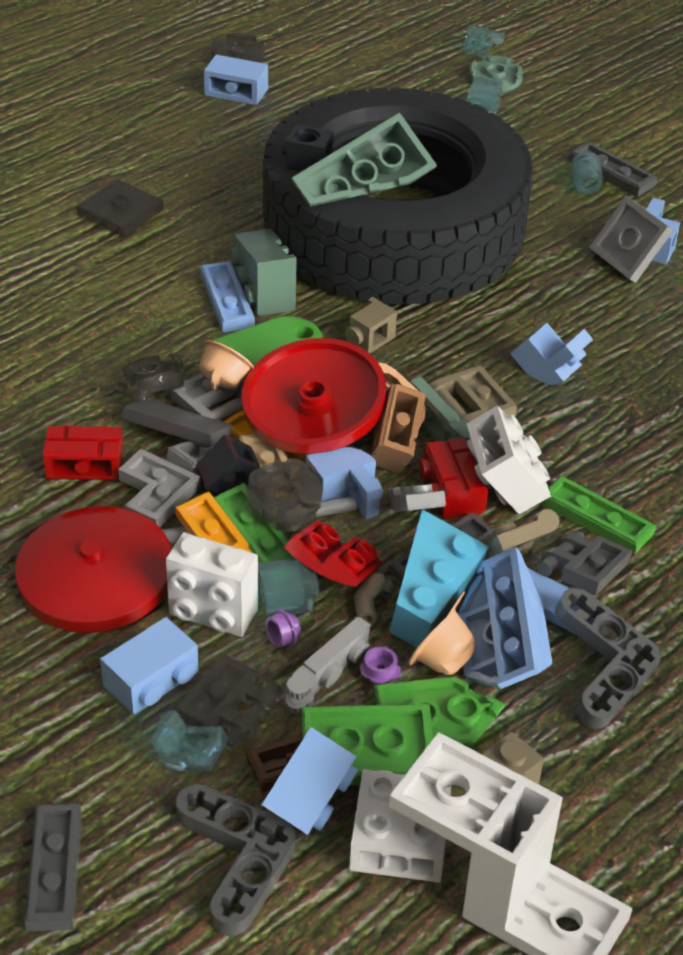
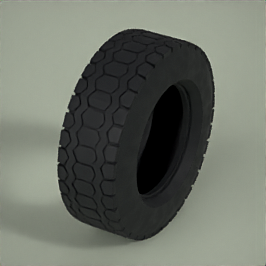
(406, 246)

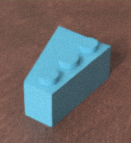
(437, 573)

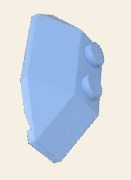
(505, 623)

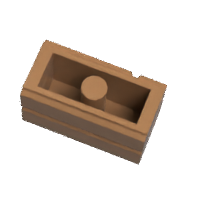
(397, 428)

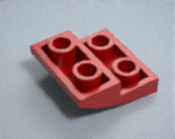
(324, 553)

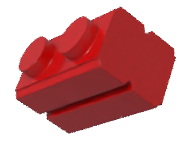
(83, 452)
(452, 470)

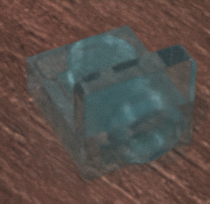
(480, 40)

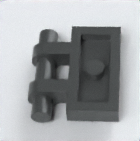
(585, 562)

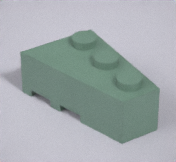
(265, 271)

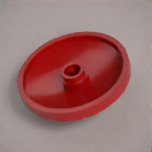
(314, 395)
(93, 569)

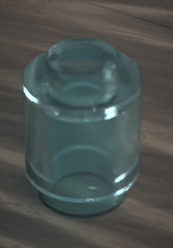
(587, 172)

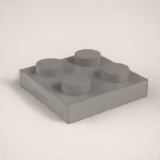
(631, 239)

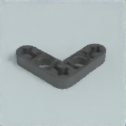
(621, 652)
(254, 851)

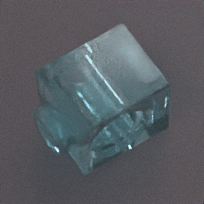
(485, 93)

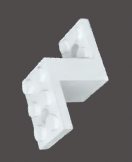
(511, 837)

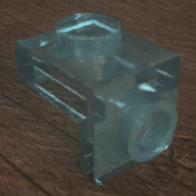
(187, 747)

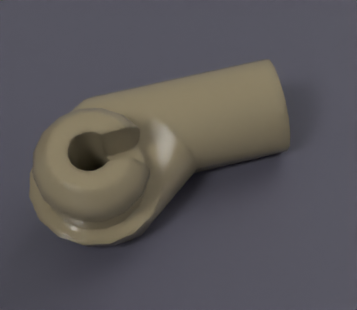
(364, 597)

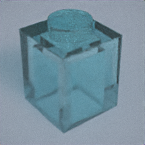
(286, 586)

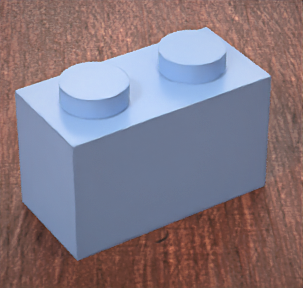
(236, 79)
(149, 665)
(310, 781)

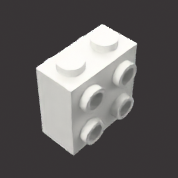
(508, 460)
(212, 584)
(387, 840)

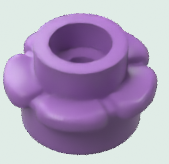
(282, 628)
(380, 665)

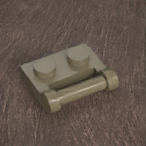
(476, 390)
(521, 537)

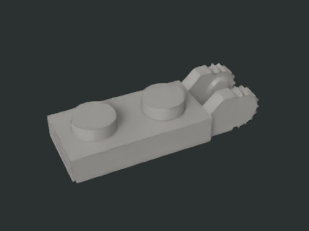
(415, 498)
(326, 665)

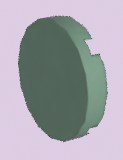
(499, 69)

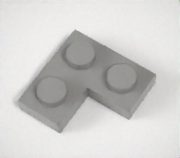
(161, 485)

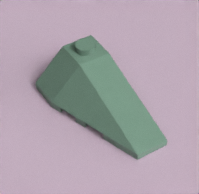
(371, 163)

